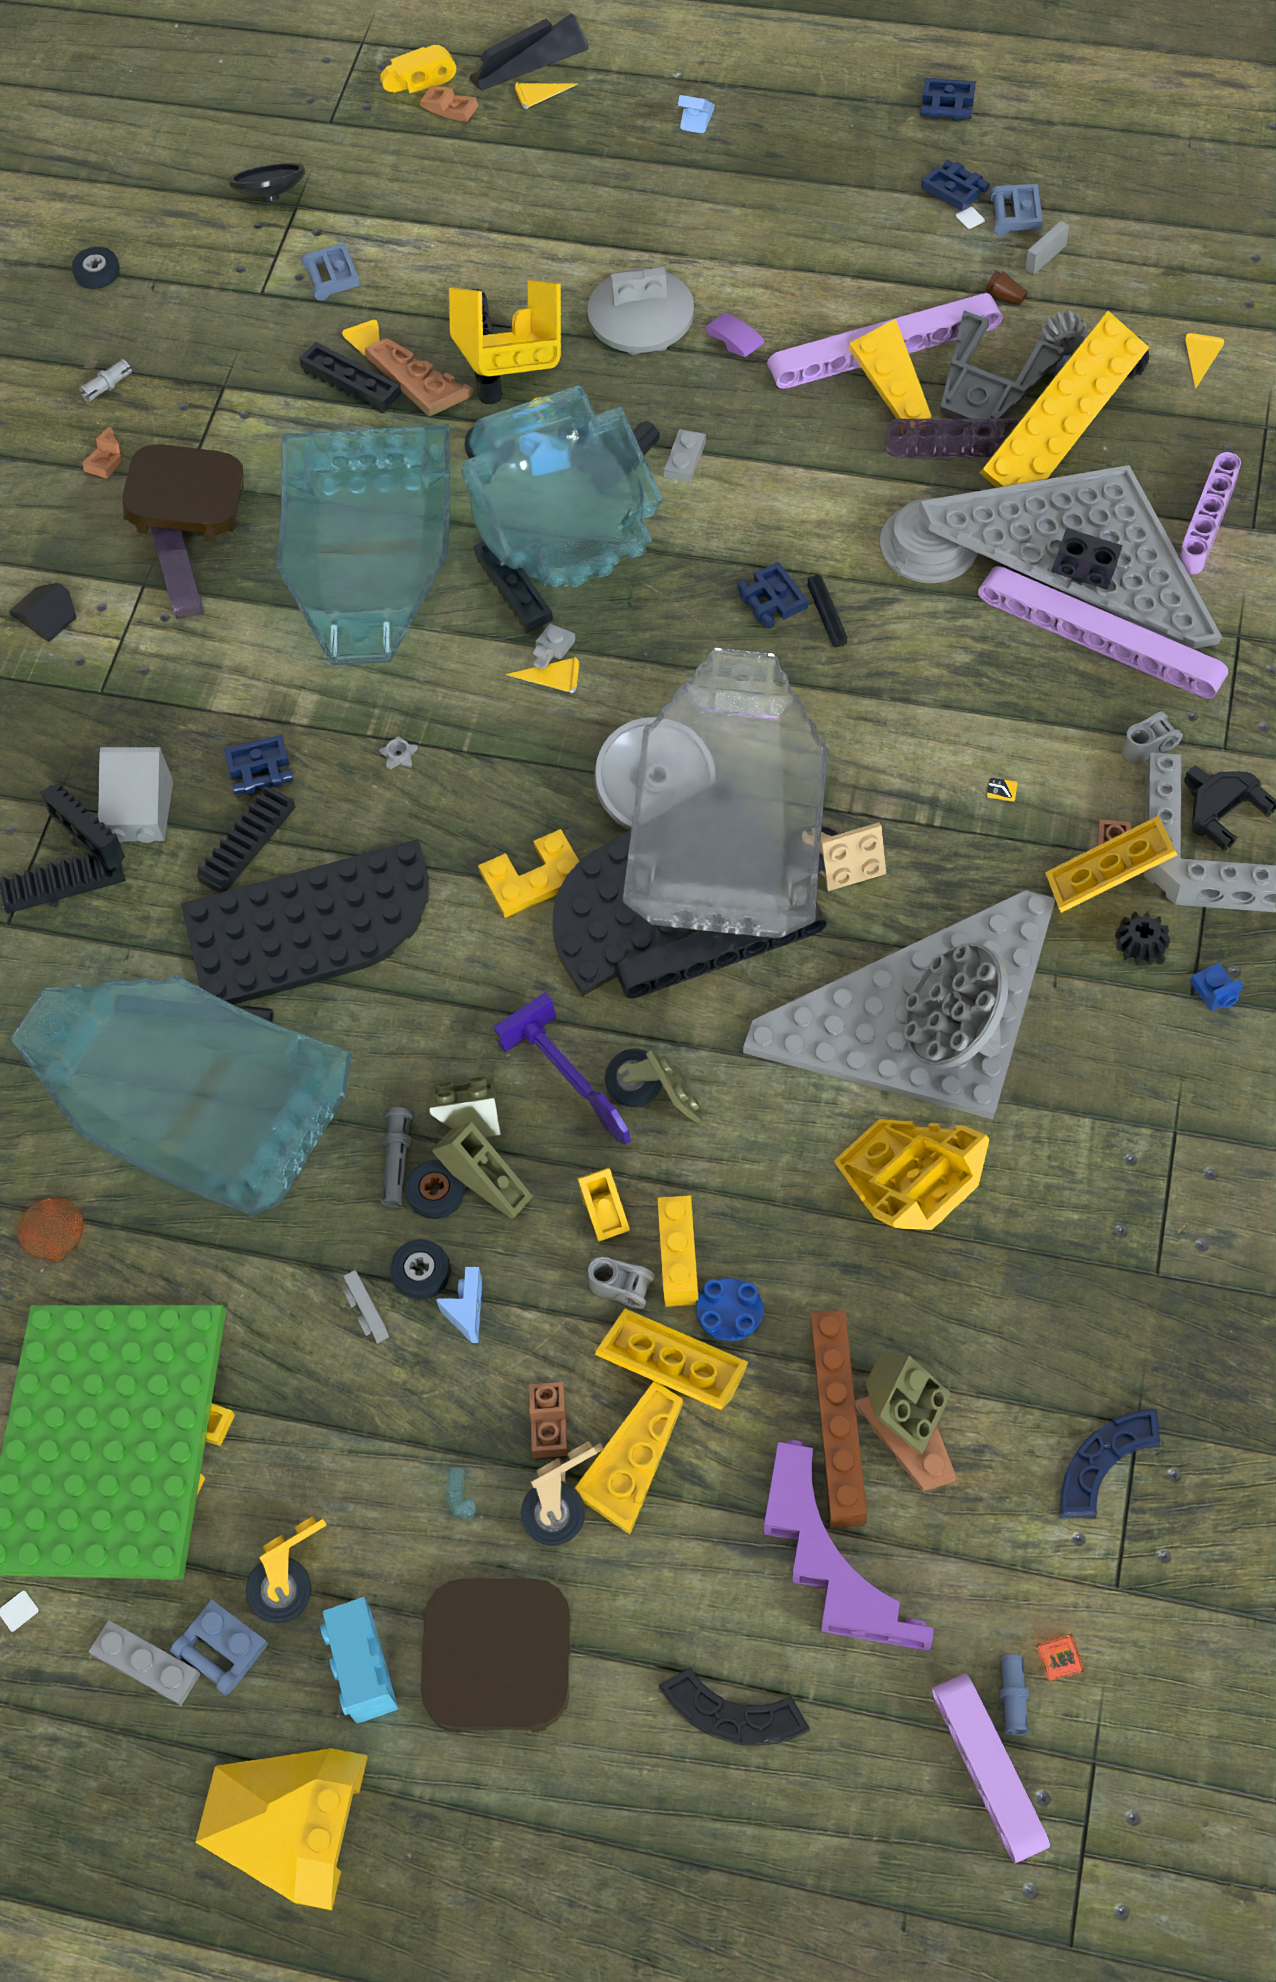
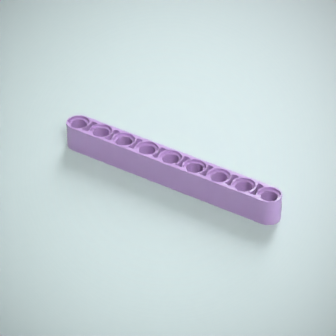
(918, 331)
(1103, 632)

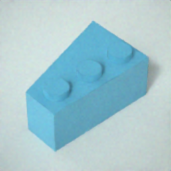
(358, 1661)

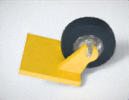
(280, 1585)

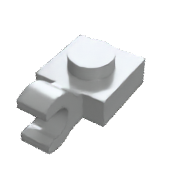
(552, 643)

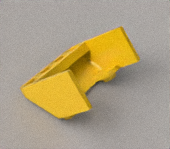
(530, 345)

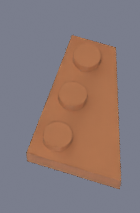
(926, 1469)

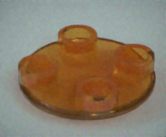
(50, 1228)

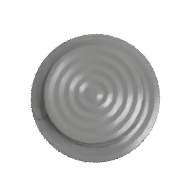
(920, 553)

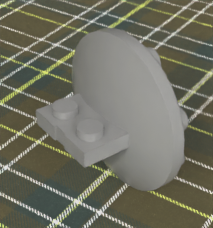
(640, 310)
(957, 1007)

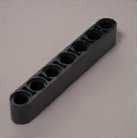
(699, 955)

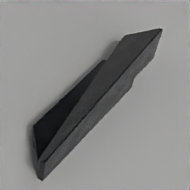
(529, 51)

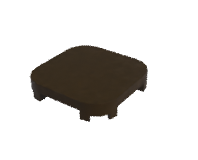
(183, 490)
(496, 1655)

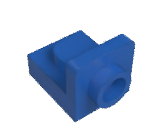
(1216, 987)

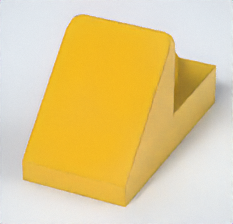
(603, 1204)

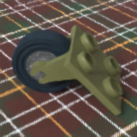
(638, 1076)

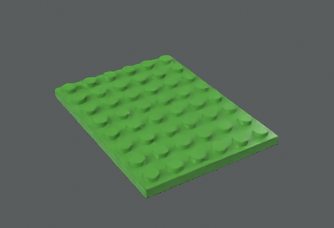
(107, 1440)

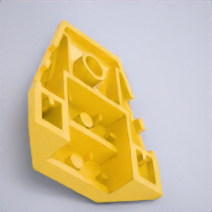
(913, 1172)
(284, 1820)

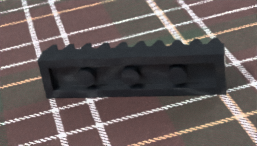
(350, 376)
(515, 589)
(83, 825)
(245, 840)
(57, 882)

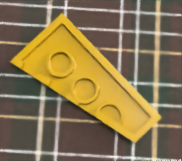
(891, 371)
(627, 1464)

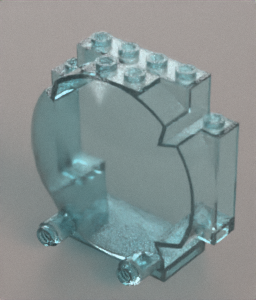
(560, 488)

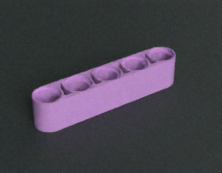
(1209, 512)
(990, 1768)

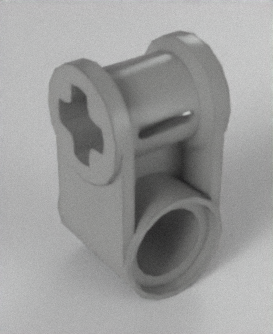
(1148, 737)
(622, 1283)

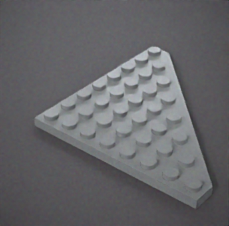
(1026, 526)
(858, 1021)

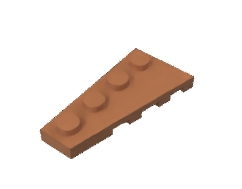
(417, 378)

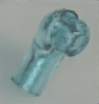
(454, 1494)

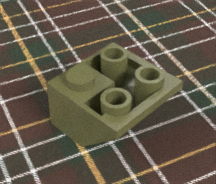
(466, 1103)
(906, 1398)

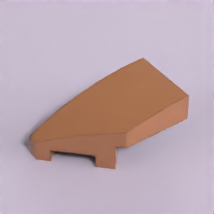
(105, 457)

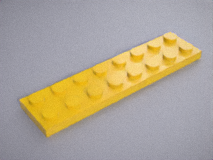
(1066, 405)

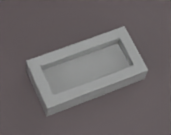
(1047, 247)

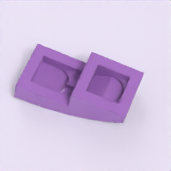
(735, 333)

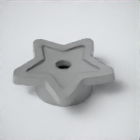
(395, 746)

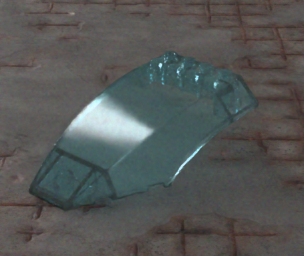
(363, 533)
(186, 1085)

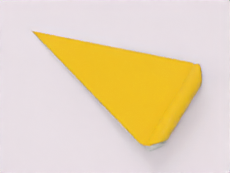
(533, 93)
(363, 335)
(1201, 353)
(557, 675)

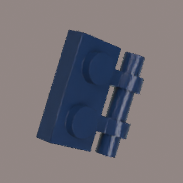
(948, 92)
(954, 184)
(780, 591)
(258, 757)

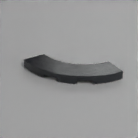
(730, 1721)

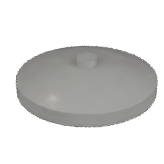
(618, 770)

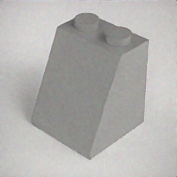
(134, 792)

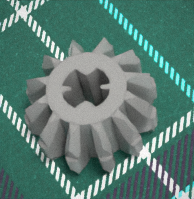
(1064, 331)

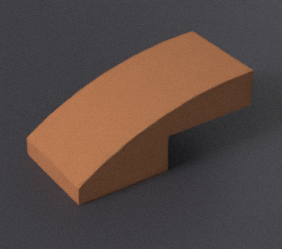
(444, 103)

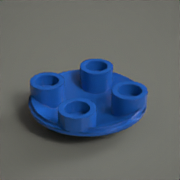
(729, 1309)

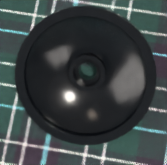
(267, 180)

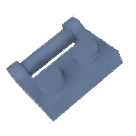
(1025, 208)
(338, 266)
(228, 1638)

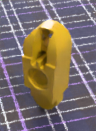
(419, 70)

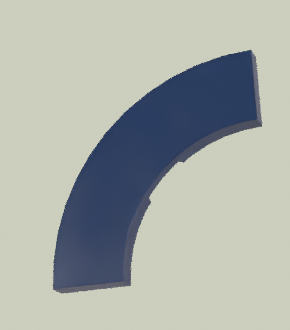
(1099, 1455)

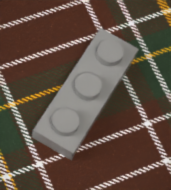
(144, 1662)

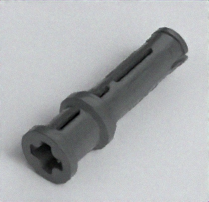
(396, 1143)

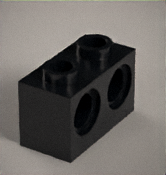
(1087, 558)

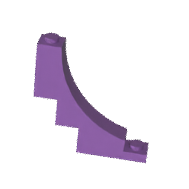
(851, 1602)

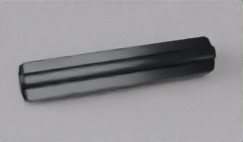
(827, 610)

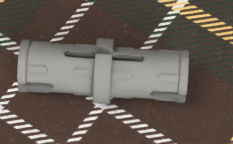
(105, 380)

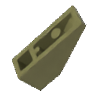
(482, 1169)

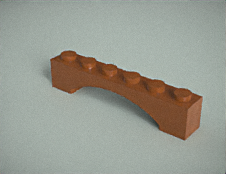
(838, 1419)

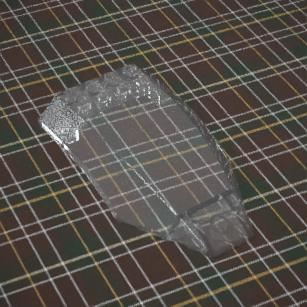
(729, 804)

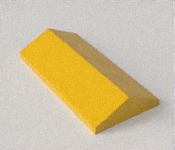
(1110, 863)
(673, 1359)

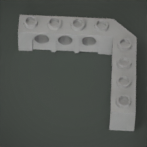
(1199, 881)

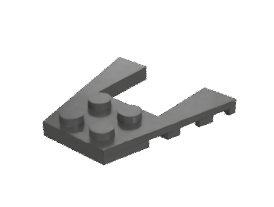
(983, 395)

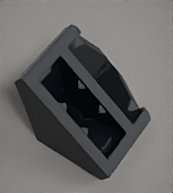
(46, 610)

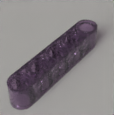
(946, 437)
(177, 572)

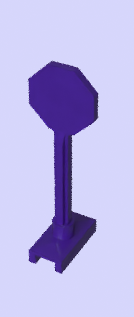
(529, 1024)

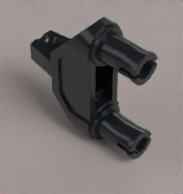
(1218, 796)

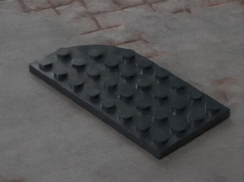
(307, 923)
(595, 925)

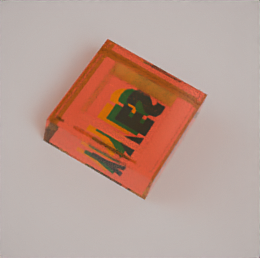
(1060, 1657)

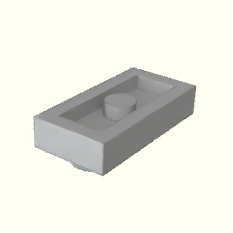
(684, 455)
(358, 1296)

